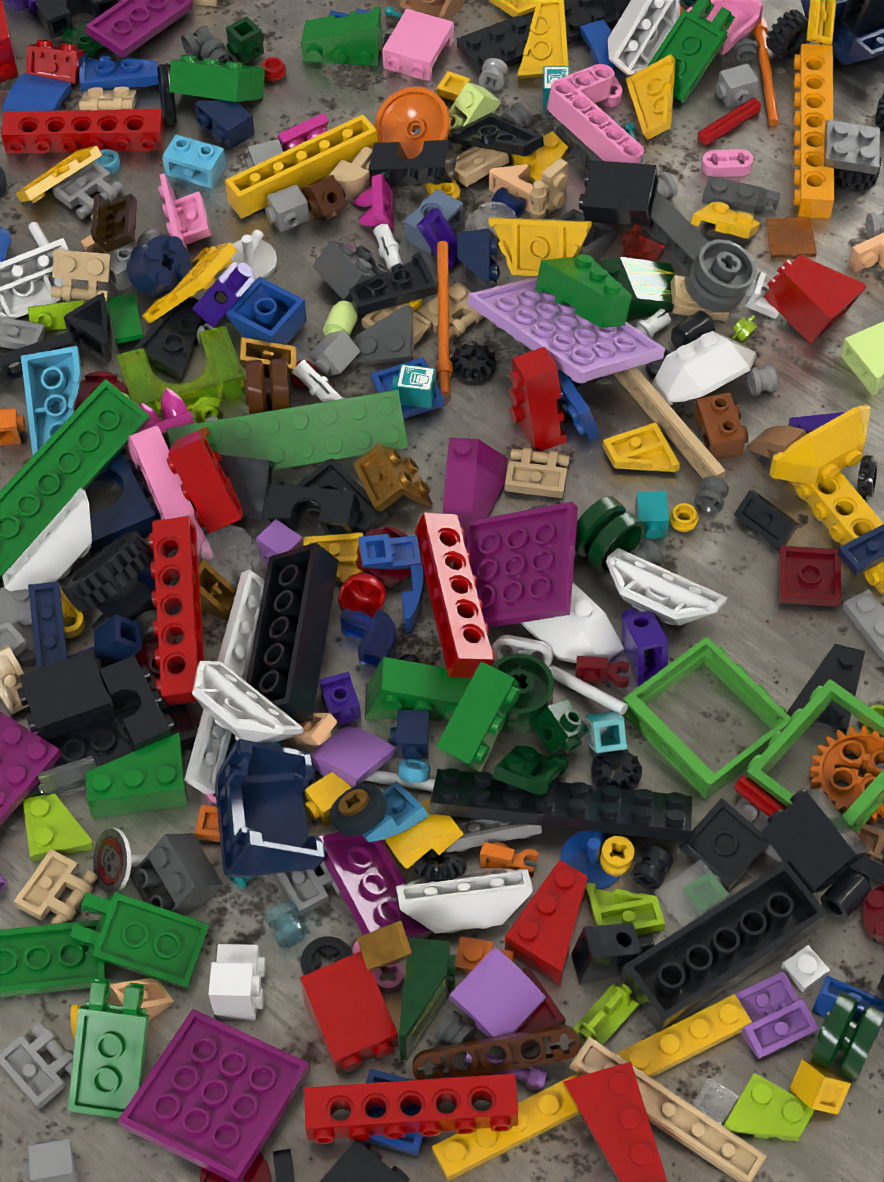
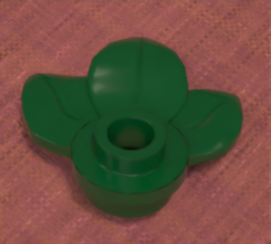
(81, 39)

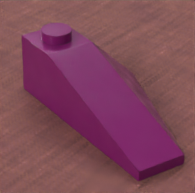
(472, 479)

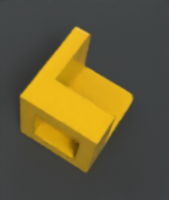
(819, 1087)

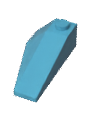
(50, 391)

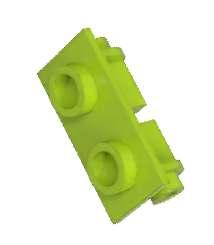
(52, 314)
(606, 1014)

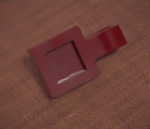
(598, 670)

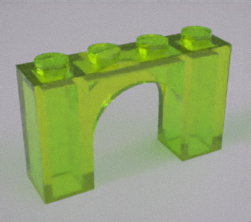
(220, 378)

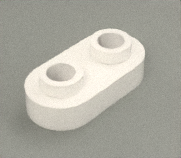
(522, 646)

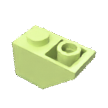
(471, 105)

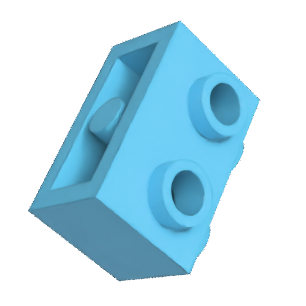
(194, 161)

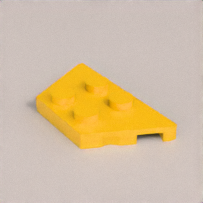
(532, 240)

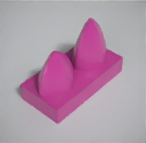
(303, 132)
(381, 200)
(173, 413)

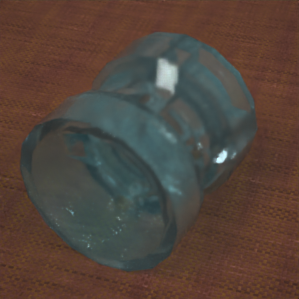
(286, 924)

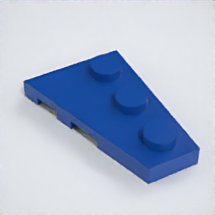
(114, 74)

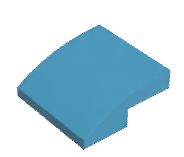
(401, 814)

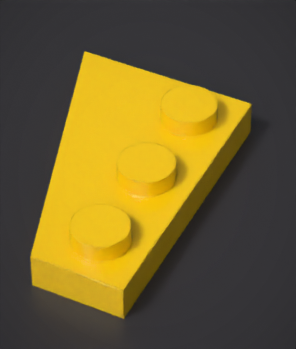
(546, 40)
(653, 96)
(36, 189)

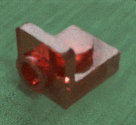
(639, 247)

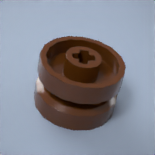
(264, 390)

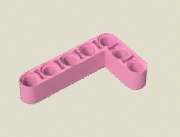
(573, 104)
(150, 454)

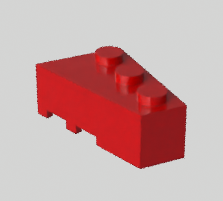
(534, 399)
(204, 481)
(548, 923)

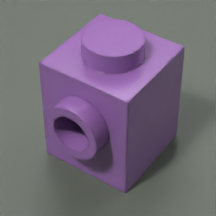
(277, 539)

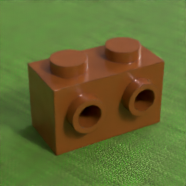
(720, 425)

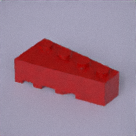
(618, 1122)

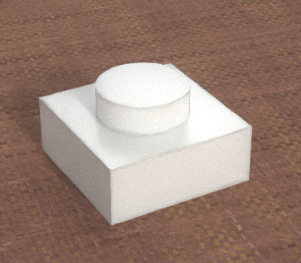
(805, 969)

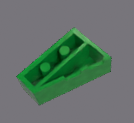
(344, 39)
(216, 80)
(587, 288)
(412, 687)
(479, 717)
(139, 781)

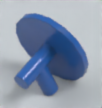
(583, 854)

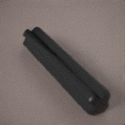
(167, 98)

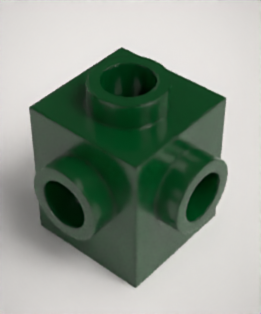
(245, 40)
(560, 727)

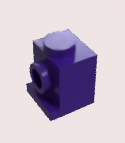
(340, 698)

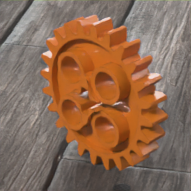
(868, 749)

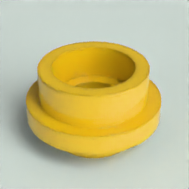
(683, 511)

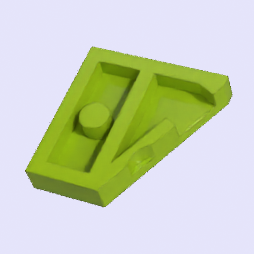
(53, 827)
(625, 907)
(769, 1112)

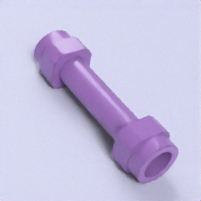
(534, 1077)

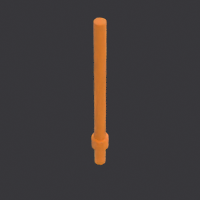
(760, 33)
(444, 366)

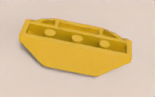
(825, 449)

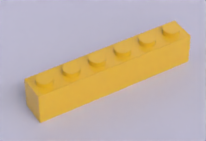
(299, 165)

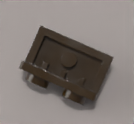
(114, 221)

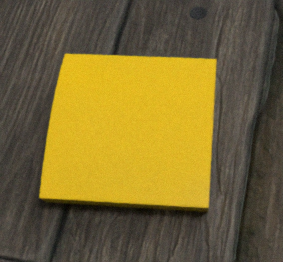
(432, 832)

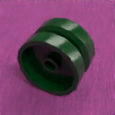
(605, 529)
(535, 691)
(848, 1036)

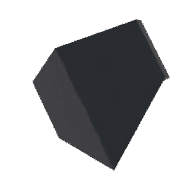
(92, 326)

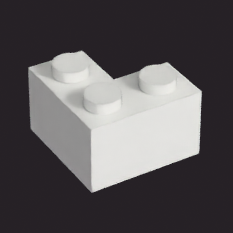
(236, 982)

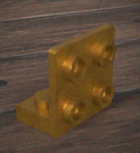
(389, 476)

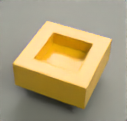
(451, 85)

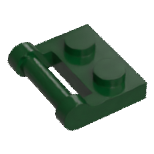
(523, 764)

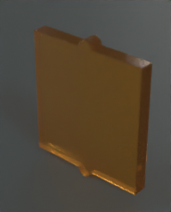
(790, 237)

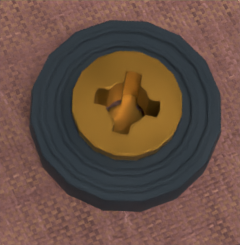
(358, 810)

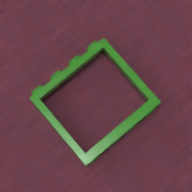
(799, 722)
(671, 747)

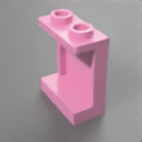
(747, 16)
(417, 44)

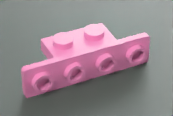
(186, 214)

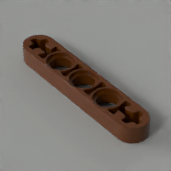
(511, 1043)

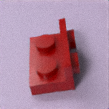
(54, 61)

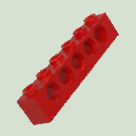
(83, 129)
(182, 535)
(453, 594)
(394, 1096)

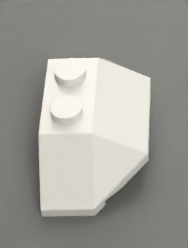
(641, 33)
(28, 280)
(702, 367)
(55, 547)
(661, 591)
(579, 634)
(240, 706)
(470, 901)

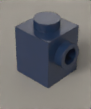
(117, 639)
(411, 734)

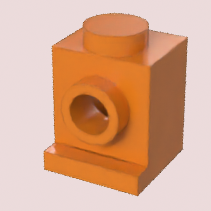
(11, 426)

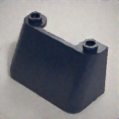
(264, 811)

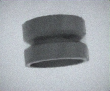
(720, 275)

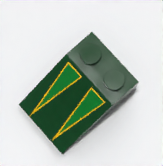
(647, 283)
(426, 986)

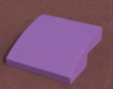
(351, 755)
(497, 995)
(775, 1015)

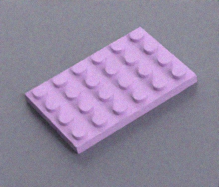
(571, 341)

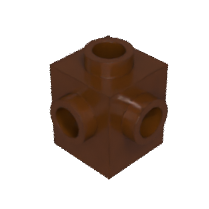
(325, 197)

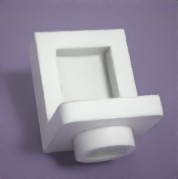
(756, 297)

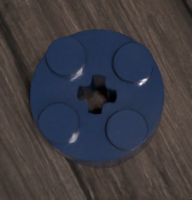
(158, 265)

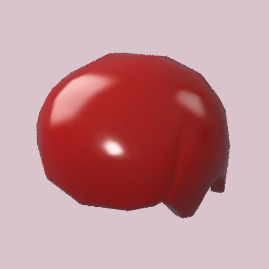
(362, 593)

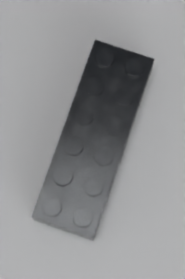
(293, 629)
(723, 946)

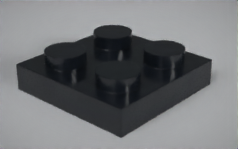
(725, 843)

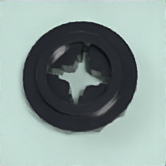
(481, 369)
(867, 477)
(627, 779)
(440, 867)
(326, 946)

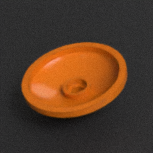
(409, 111)

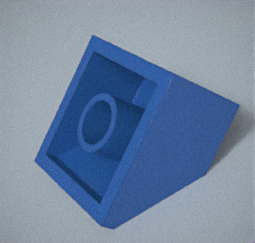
(268, 313)

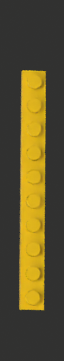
(555, 1106)

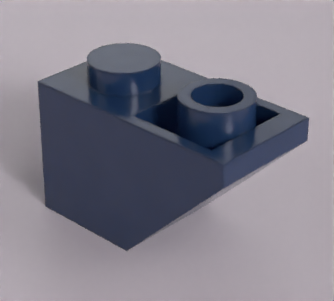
(225, 121)
(478, 253)

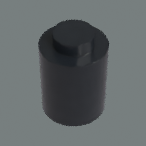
(692, 329)
(846, 894)

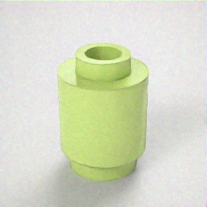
(341, 318)

